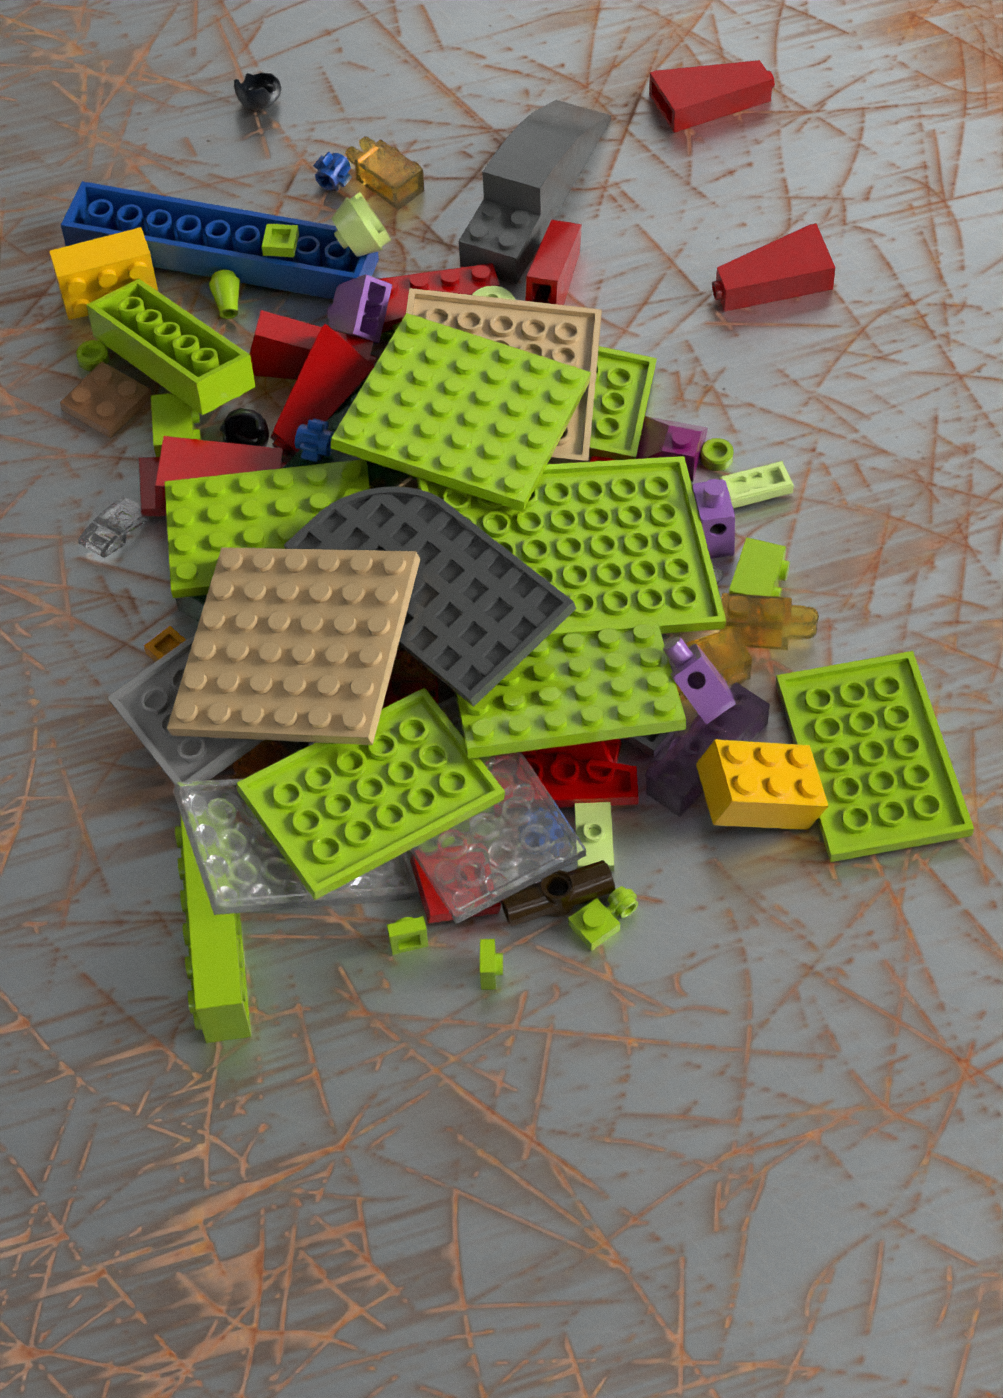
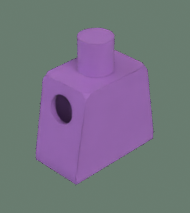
(360, 307)
(716, 508)
(698, 679)

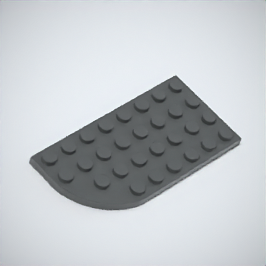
(472, 599)

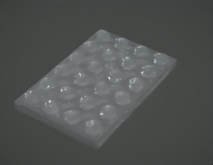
(501, 846)
(248, 871)

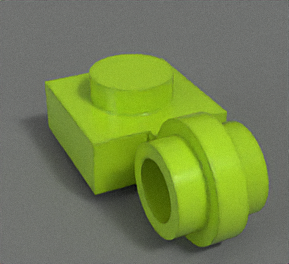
(597, 923)

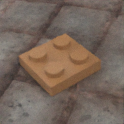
(106, 399)

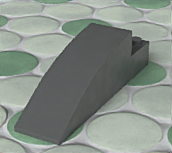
(529, 185)

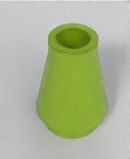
(225, 291)

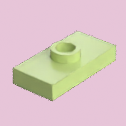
(758, 484)
(594, 830)

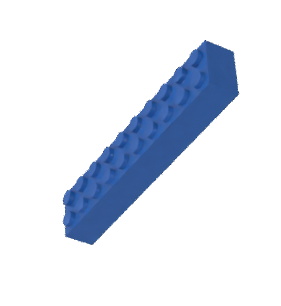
(214, 238)

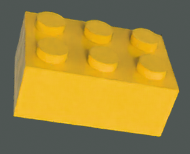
(100, 267)
(761, 784)

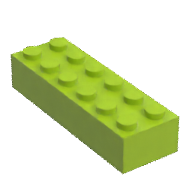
(171, 346)
(214, 956)

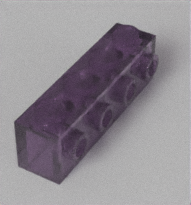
(675, 777)

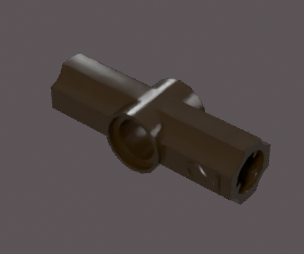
(578, 885)

